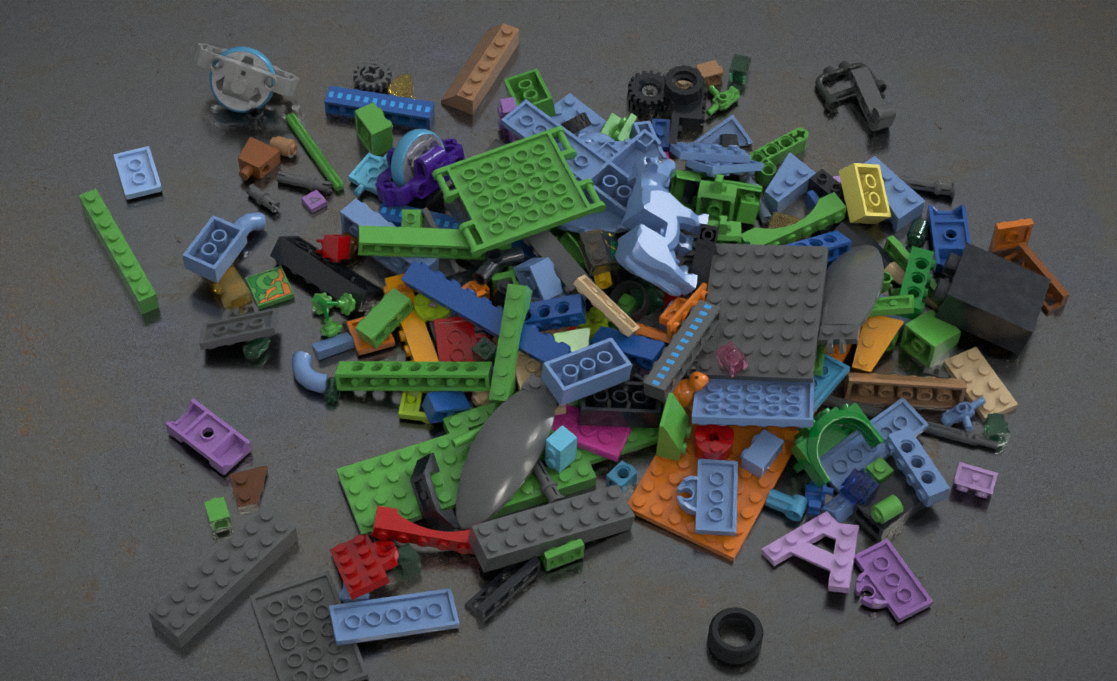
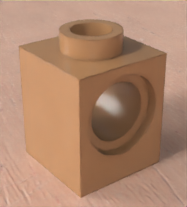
(711, 72)

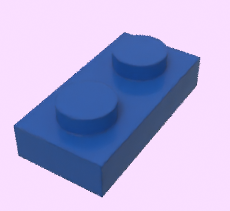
(662, 131)

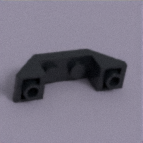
(703, 255)
(427, 498)

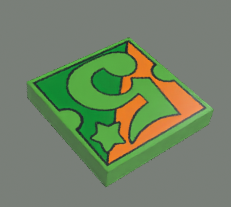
(270, 287)

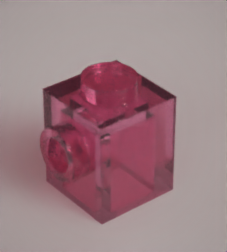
(731, 358)

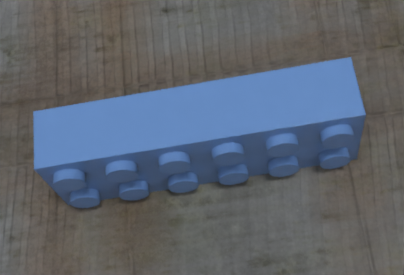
(360, 214)

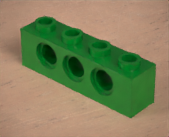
(916, 278)

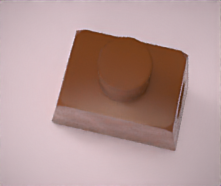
(257, 159)

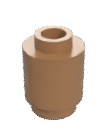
(285, 145)

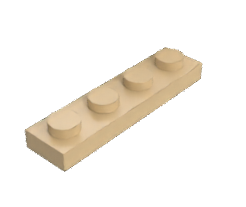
(606, 305)

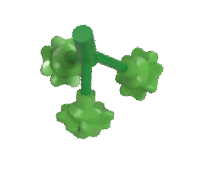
(323, 303)

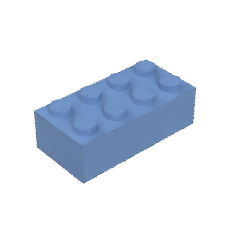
(586, 371)

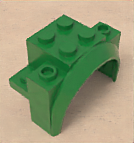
(827, 433)

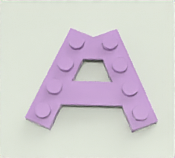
(800, 543)

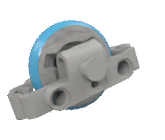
(243, 76)

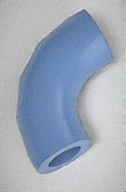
(251, 222)
(306, 375)

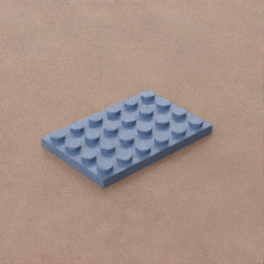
(754, 403)

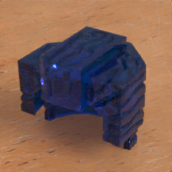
(859, 486)

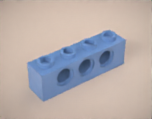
(926, 472)

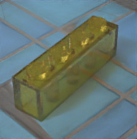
(233, 289)

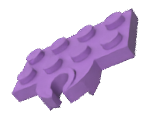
(889, 582)

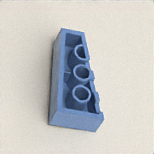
(902, 200)

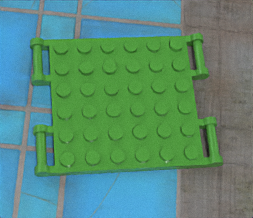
(518, 190)

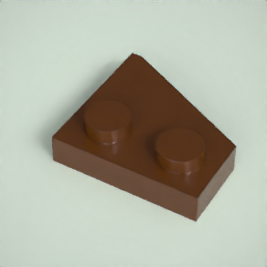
(248, 486)

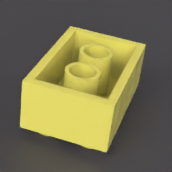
(864, 193)

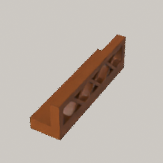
(1033, 263)

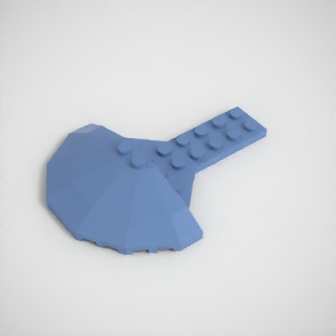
(604, 162)

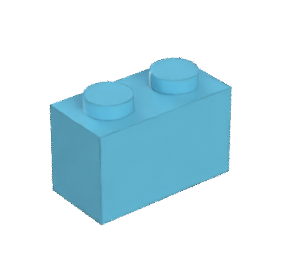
(560, 449)

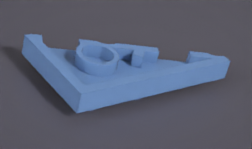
(728, 126)

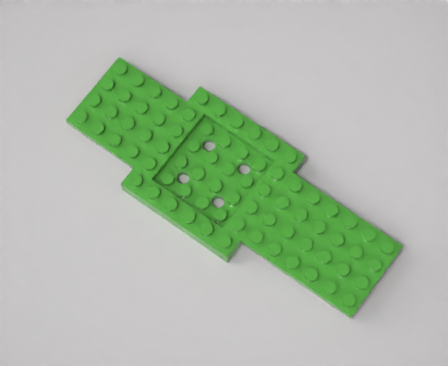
(387, 477)

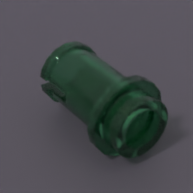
(331, 394)

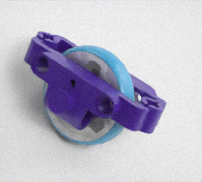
(412, 166)

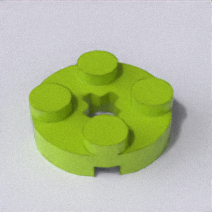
(425, 313)
(595, 319)

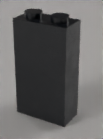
(895, 485)

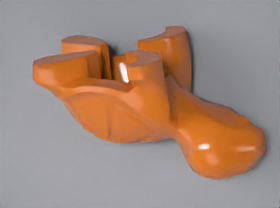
(686, 388)

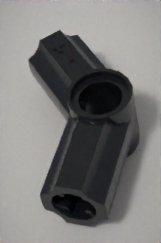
(495, 263)

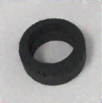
(742, 618)

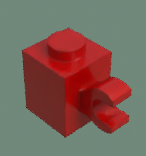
(334, 247)

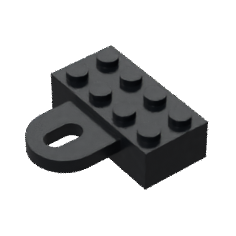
(620, 407)

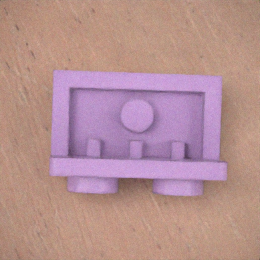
(975, 480)

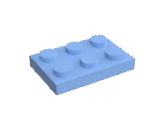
(137, 172)

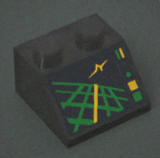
(599, 251)

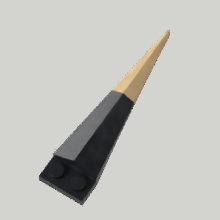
(859, 236)

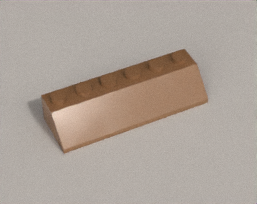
(482, 68)
(917, 391)

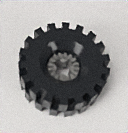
(647, 84)

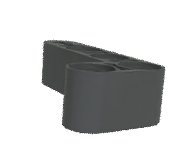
(875, 110)

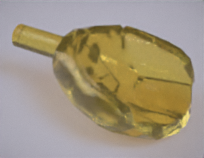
(402, 86)

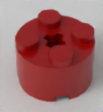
(713, 442)

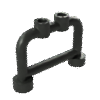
(832, 100)

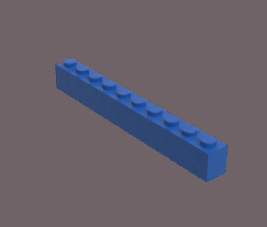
(479, 311)

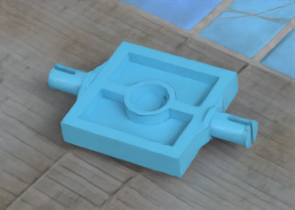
(367, 172)

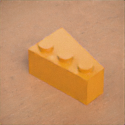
(873, 341)

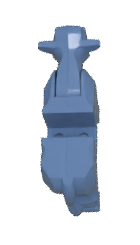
(655, 229)

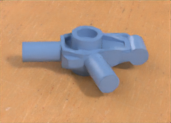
(962, 413)

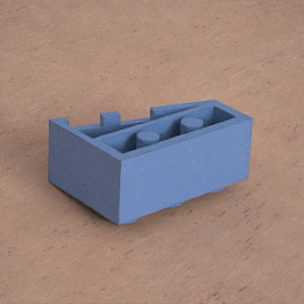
(788, 184)

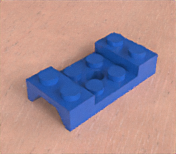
(945, 223)

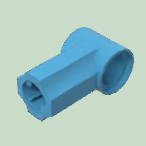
(792, 506)

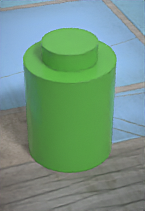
(886, 509)

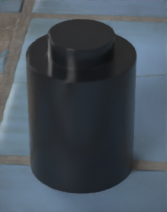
(499, 294)

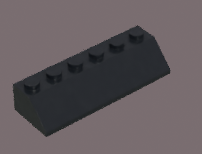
(329, 276)

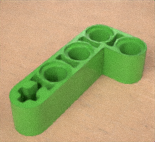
(776, 152)

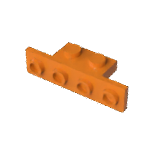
(680, 310)

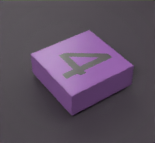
(314, 201)

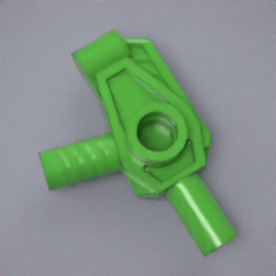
(722, 100)

